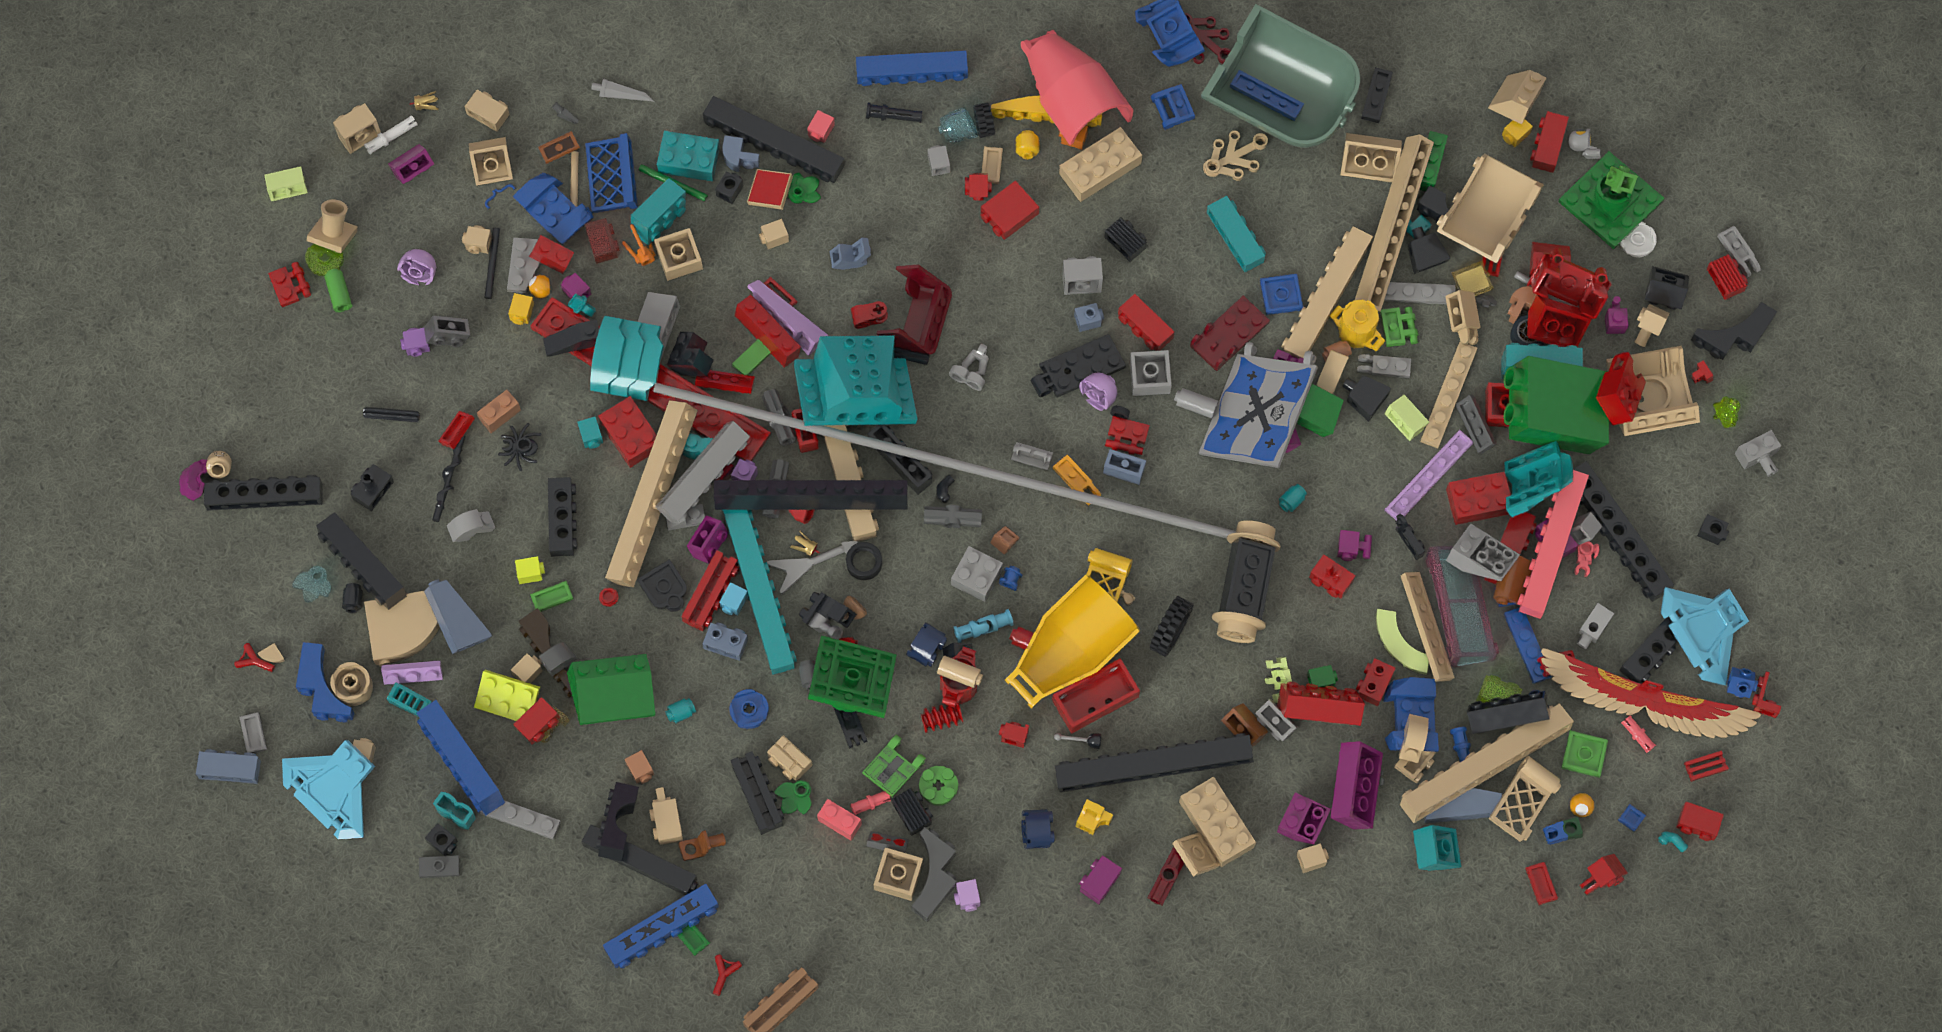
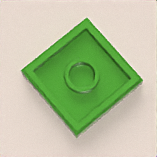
(1584, 754)

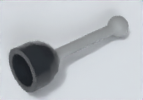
(1093, 739)

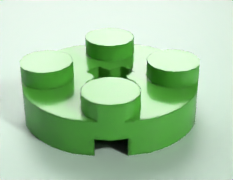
(930, 793)

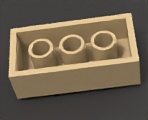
(1100, 164)
(1217, 821)

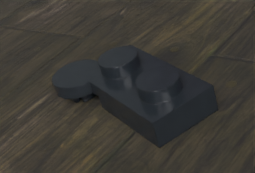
(1407, 535)

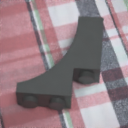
(938, 883)

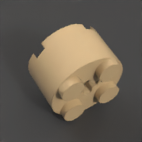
(342, 679)

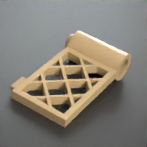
(1541, 781)

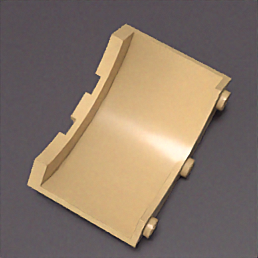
(1490, 208)

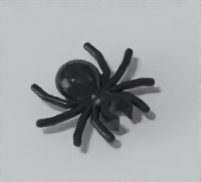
(519, 446)

